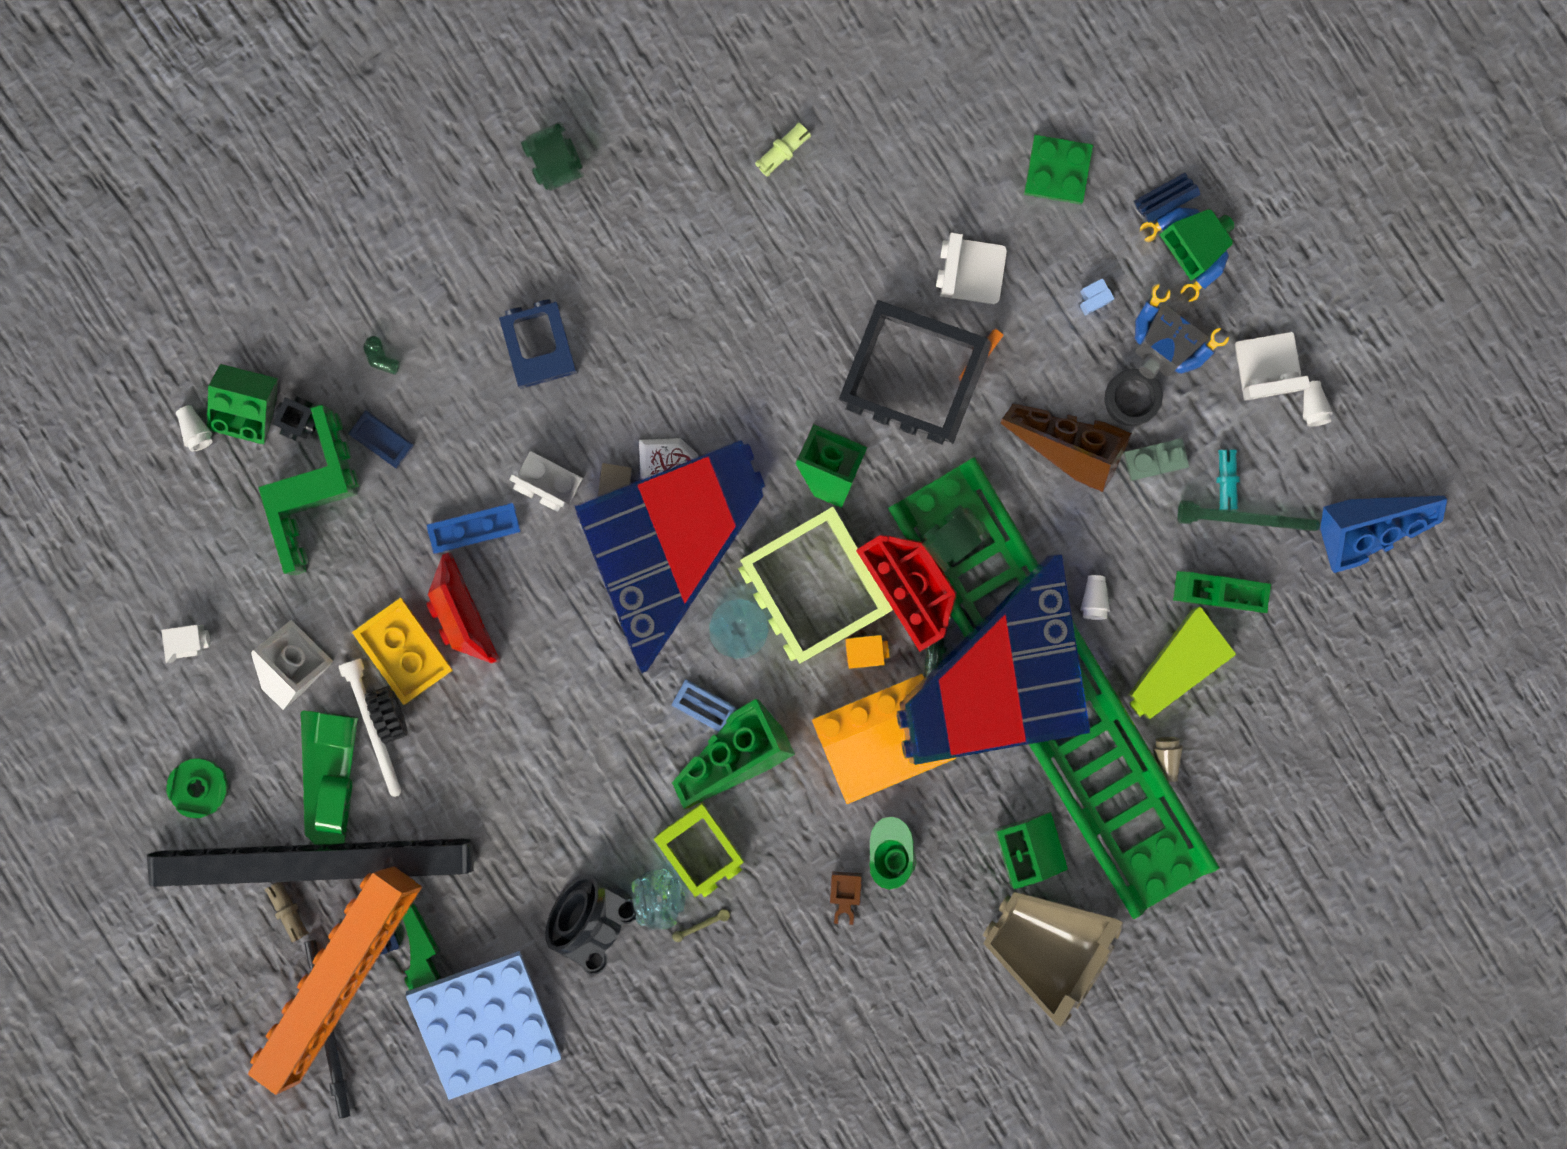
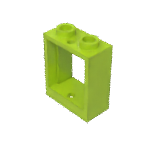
(681, 825)

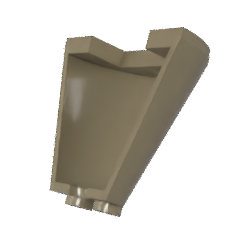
(1052, 950)

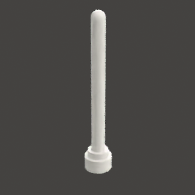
(353, 673)

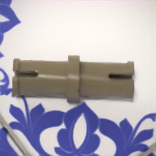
(286, 911)

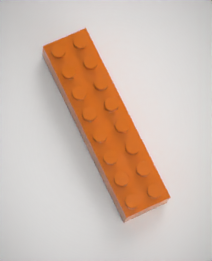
(334, 979)

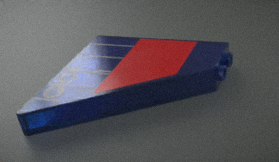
(666, 537)
(1005, 681)

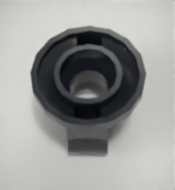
(588, 921)

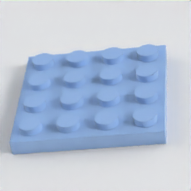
(483, 1025)

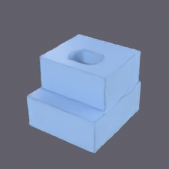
(1095, 296)

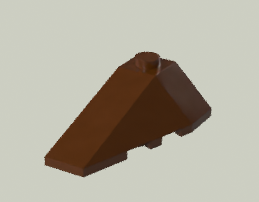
(1079, 449)

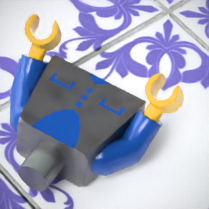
(1169, 341)

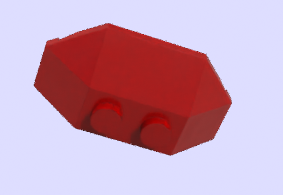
(911, 585)
(458, 613)

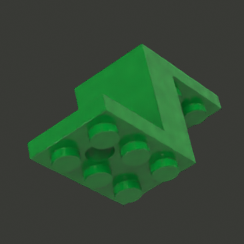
(309, 491)

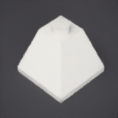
(288, 664)

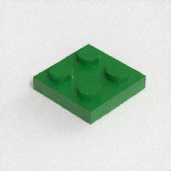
(1058, 169)

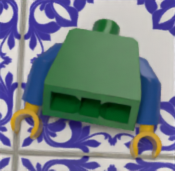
(1197, 243)

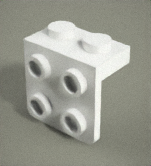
(971, 270)

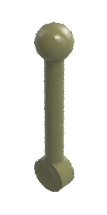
(723, 915)

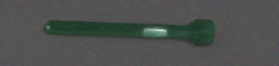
(1190, 512)

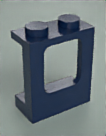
(544, 367)

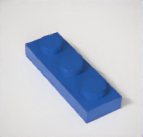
(473, 528)

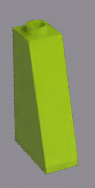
(1183, 662)

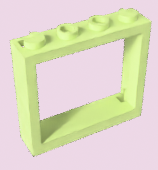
(765, 600)

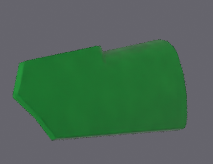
(326, 771)

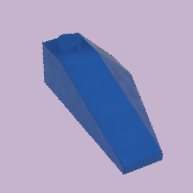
(1365, 526)

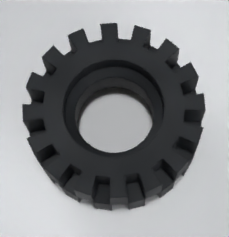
(386, 714)

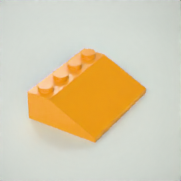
(866, 743)

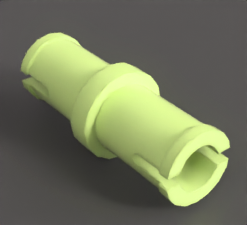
(783, 149)

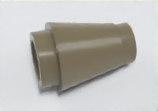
(1168, 756)

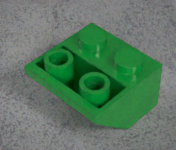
(241, 403)
(1031, 850)

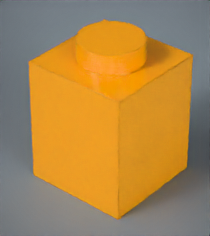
(866, 651)

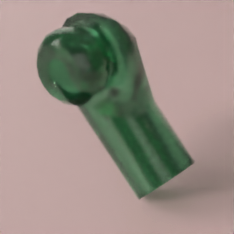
(376, 356)

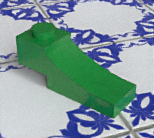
(1221, 592)
(421, 949)

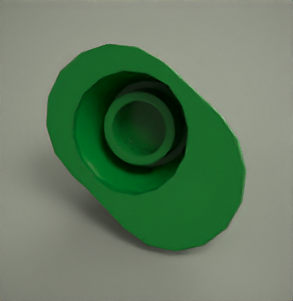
(891, 853)

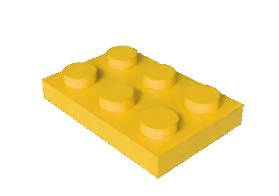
(402, 651)

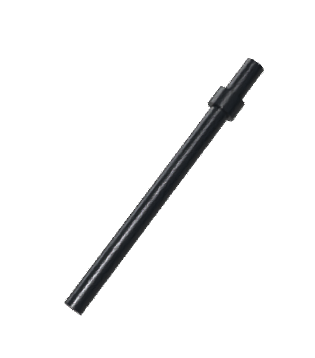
(338, 1085)

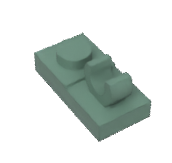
(1156, 459)

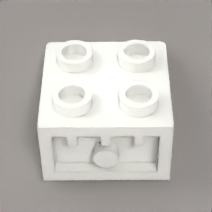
(1269, 366)
(547, 480)

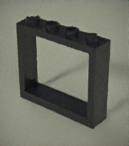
(979, 344)

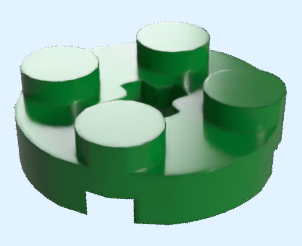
(183, 797)

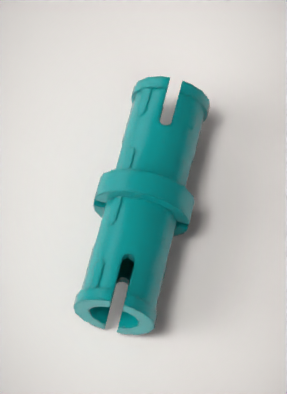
(1228, 480)

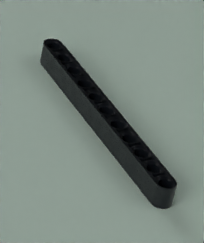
(308, 862)

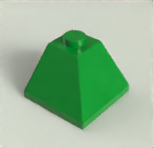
(829, 464)

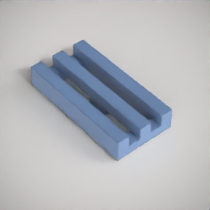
(682, 694)

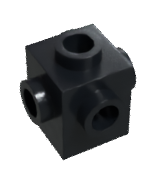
(285, 414)

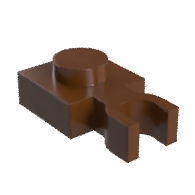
(845, 892)

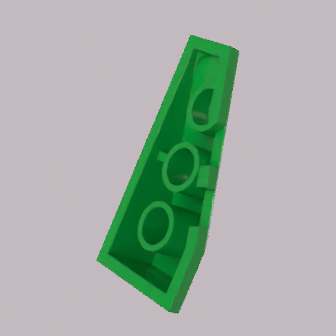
(741, 750)

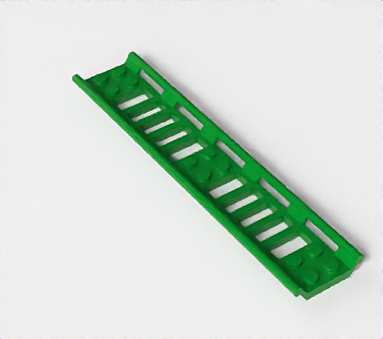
(1160, 861)

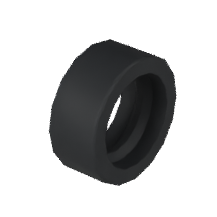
(1122, 417)

